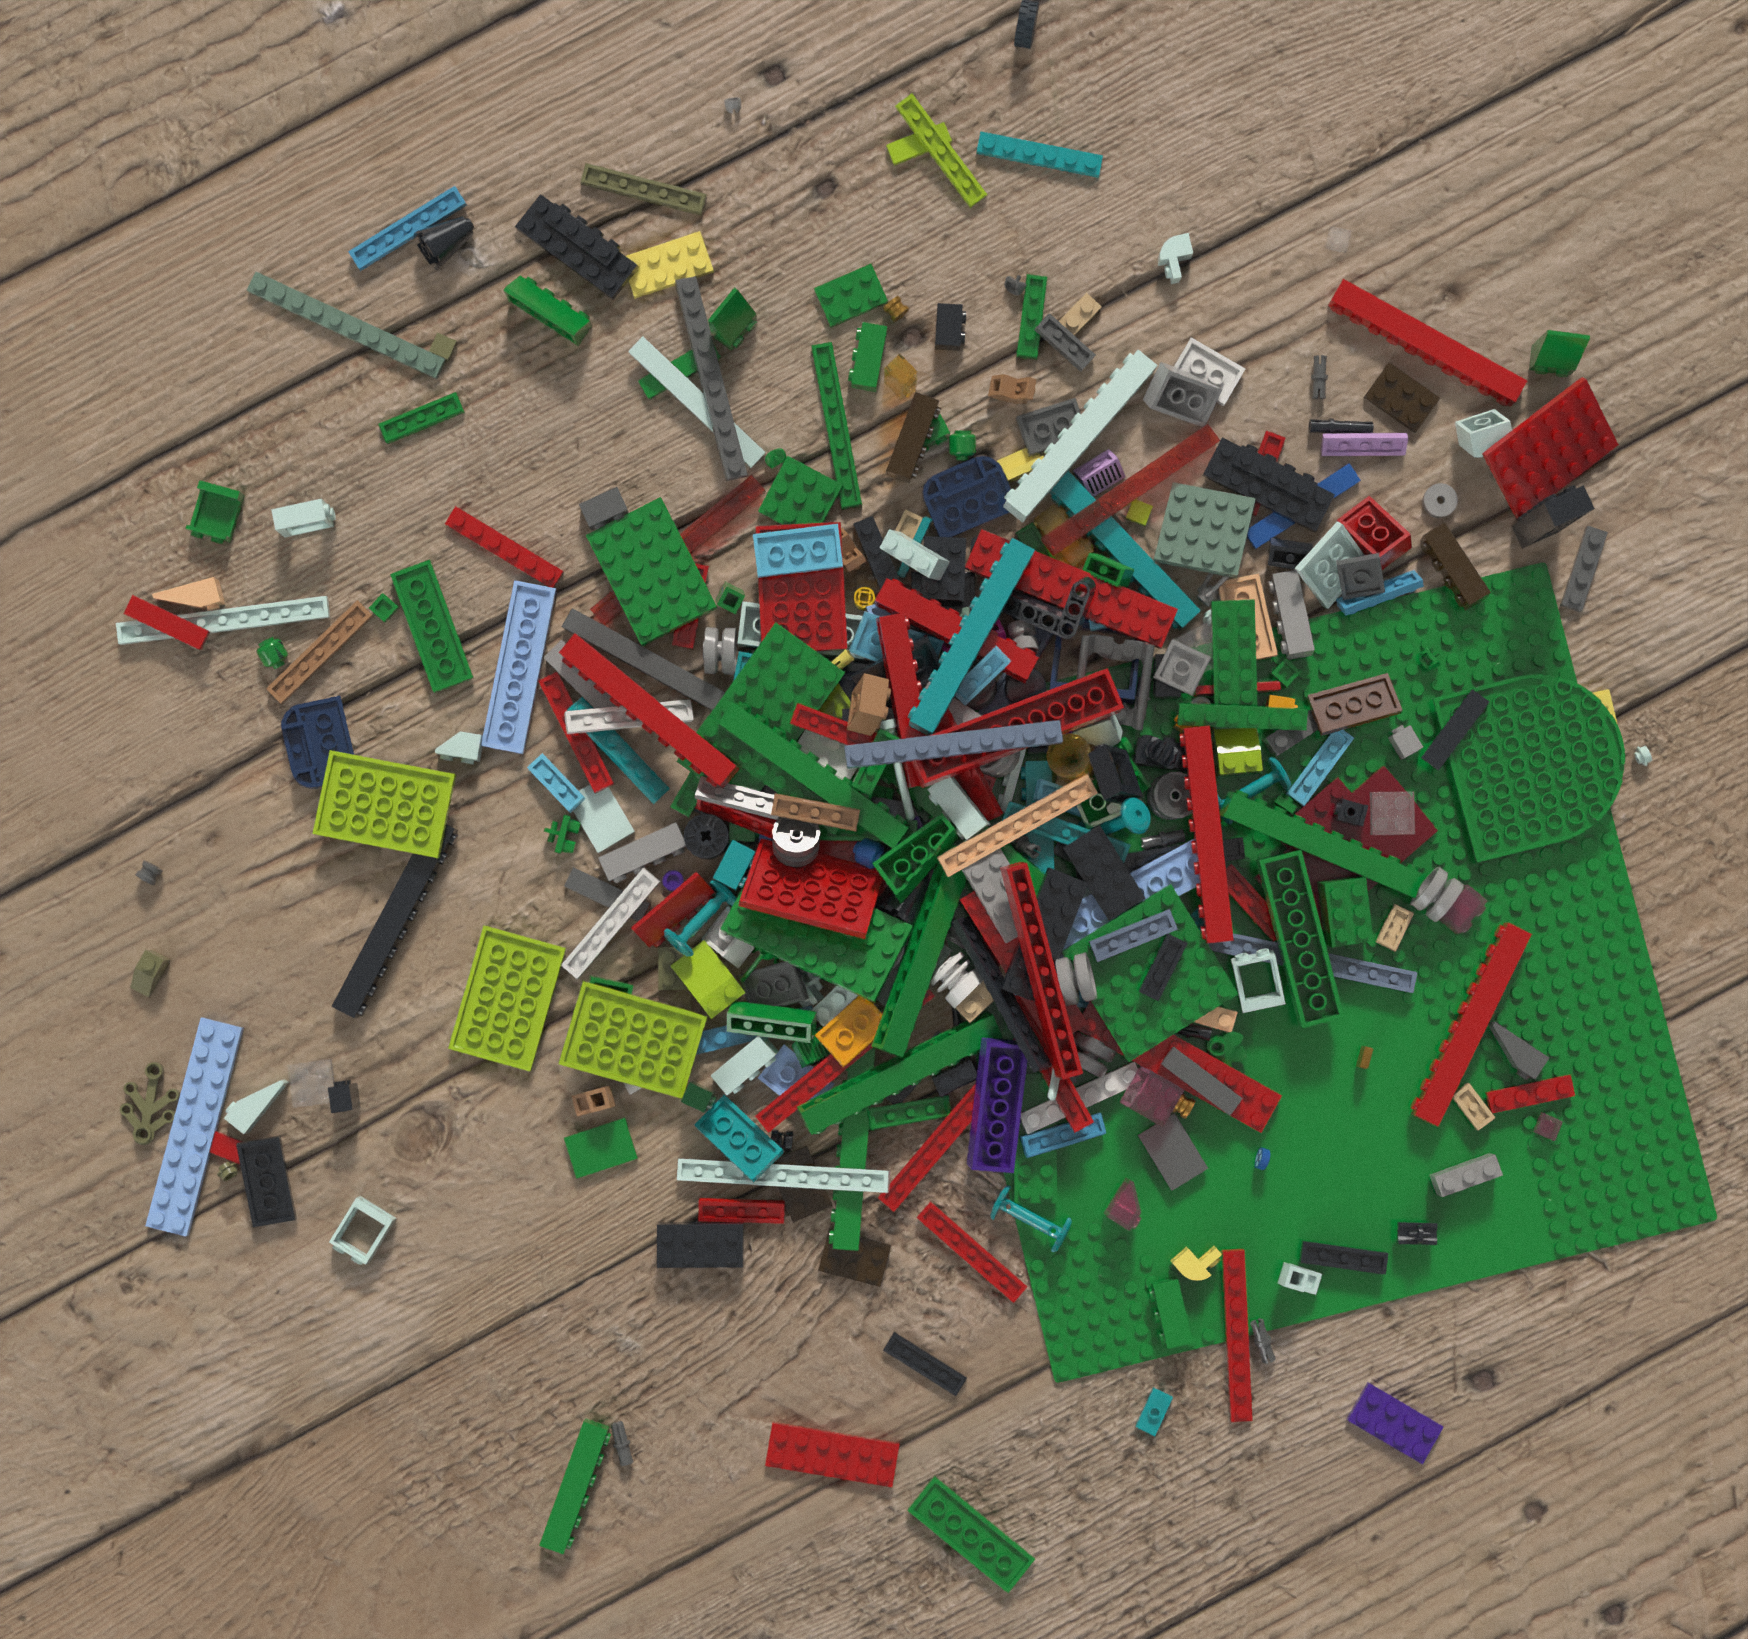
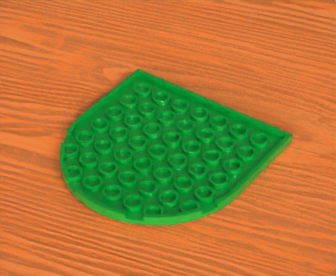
(1533, 763)

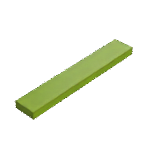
(941, 150)

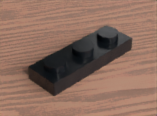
(1162, 967)

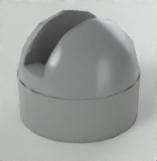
(733, 103)

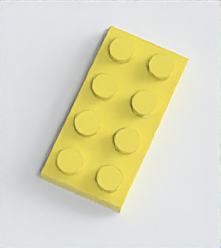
(669, 262)

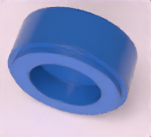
(1262, 1158)

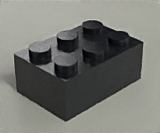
(950, 587)

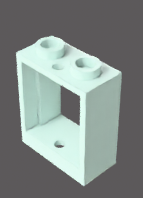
(303, 518)
(1260, 1001)
(373, 1211)

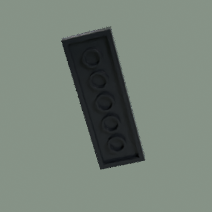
(1058, 904)

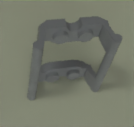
(1128, 651)

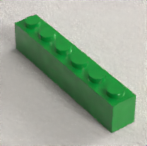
(574, 1486)

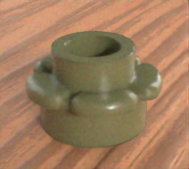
(227, 1171)

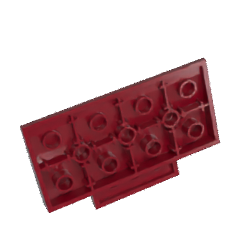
(1321, 812)

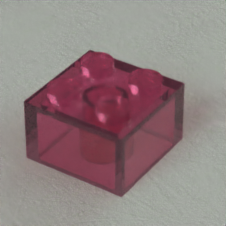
(1152, 1096)

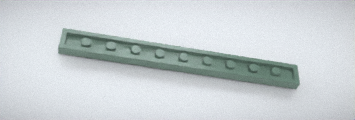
(346, 325)

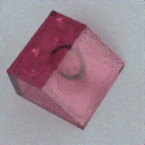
(1124, 1206)

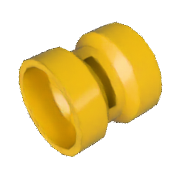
(864, 597)

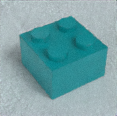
(735, 866)

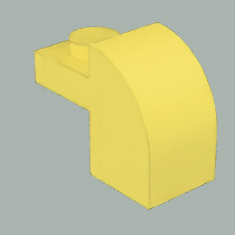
(1196, 1268)

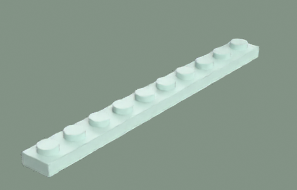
(233, 619)
(786, 1176)

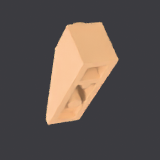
(200, 595)

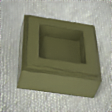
(443, 346)

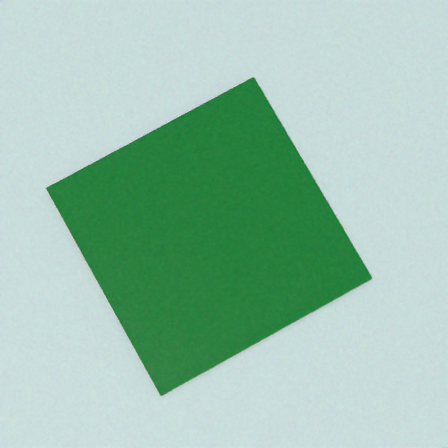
(1344, 1135)

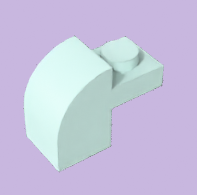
(1174, 250)
(1299, 1278)

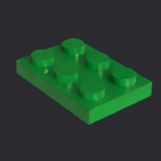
(851, 295)

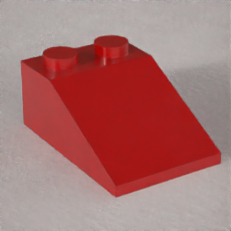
(1376, 531)

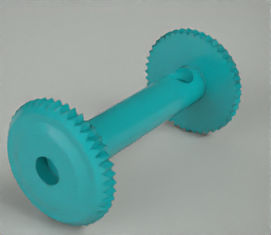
(1277, 775)
(1133, 816)
(679, 942)
(1030, 1218)

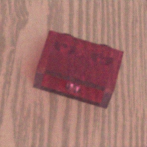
(1463, 910)

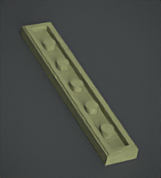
(643, 189)

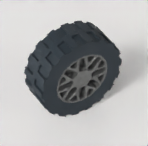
(1026, 24)

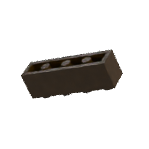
(913, 437)
(1454, 567)

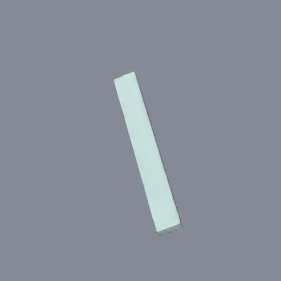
(687, 393)

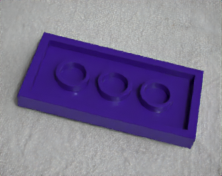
(1394, 1423)

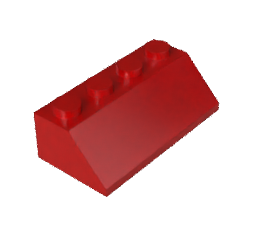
(673, 910)

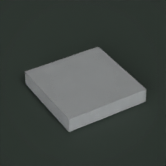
(1182, 667)

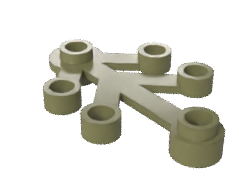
(148, 1106)

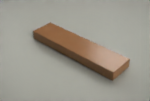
(815, 812)

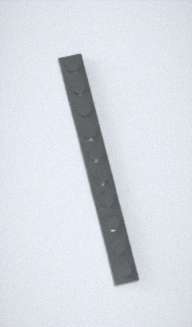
(711, 378)

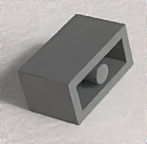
(604, 508)

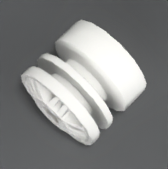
(956, 979)

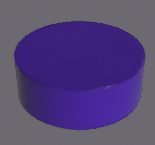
(672, 880)

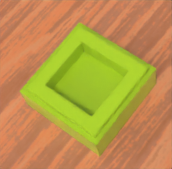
(1139, 512)

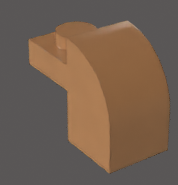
(1012, 389)
(851, 555)
(593, 1100)

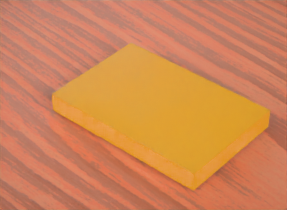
(851, 1030)

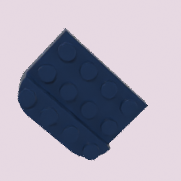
(966, 495)
(310, 734)

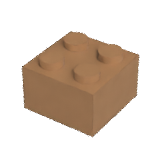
(868, 704)

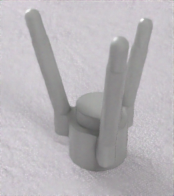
(1209, 593)

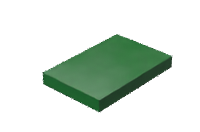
(600, 1148)

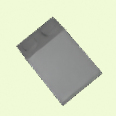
(1181, 395)

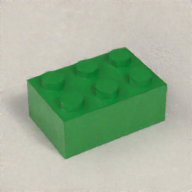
(1345, 911)

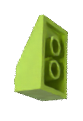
(1236, 751)
(707, 979)

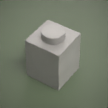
(1404, 741)

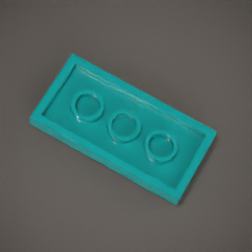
(739, 1138)

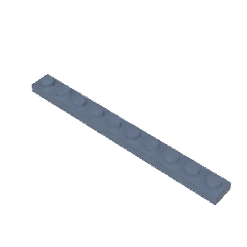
(953, 744)
(1341, 966)

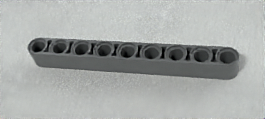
(642, 659)

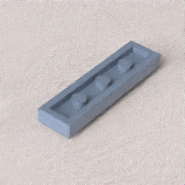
(1133, 935)

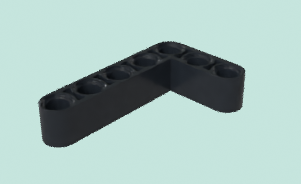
(1060, 617)

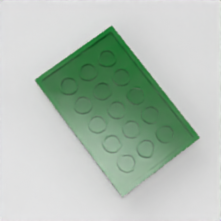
(651, 571)

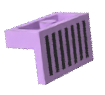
(1100, 472)

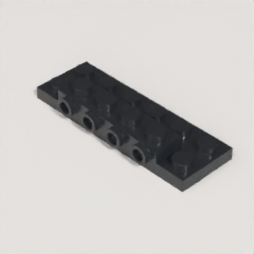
(577, 245)
(1269, 482)

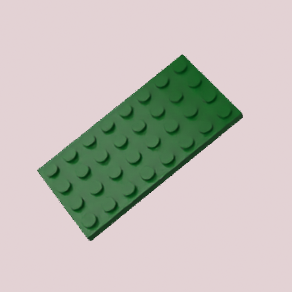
(771, 685)
(836, 957)

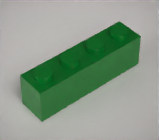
(771, 1021)

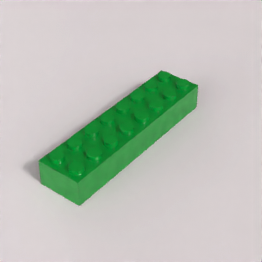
(1300, 938)

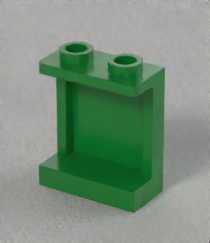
(215, 512)

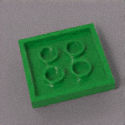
(800, 495)

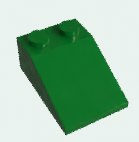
(732, 320)
(1557, 353)

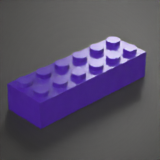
(997, 1106)

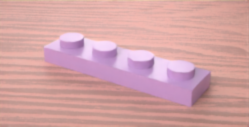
(1364, 444)

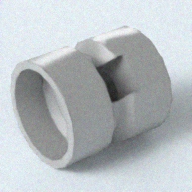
(1023, 635)

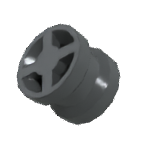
(149, 872)

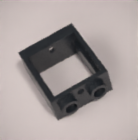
(1114, 773)

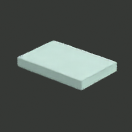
(602, 818)

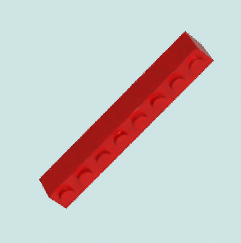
(943, 623)
(900, 672)

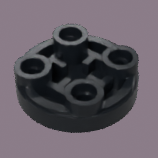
(1018, 691)

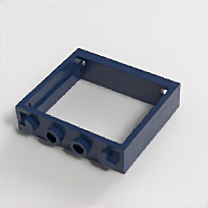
(1126, 696)

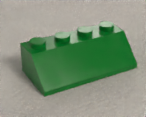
(547, 309)

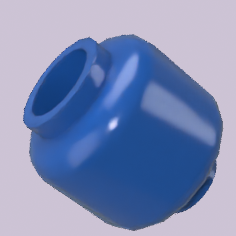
(868, 852)

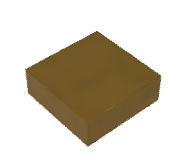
(1364, 1057)

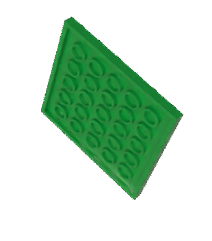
(1191, 992)

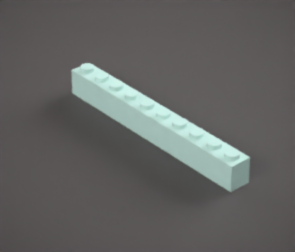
(1079, 436)

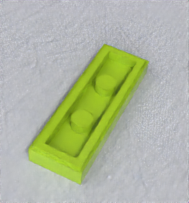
(911, 147)

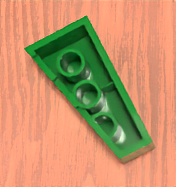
(915, 856)

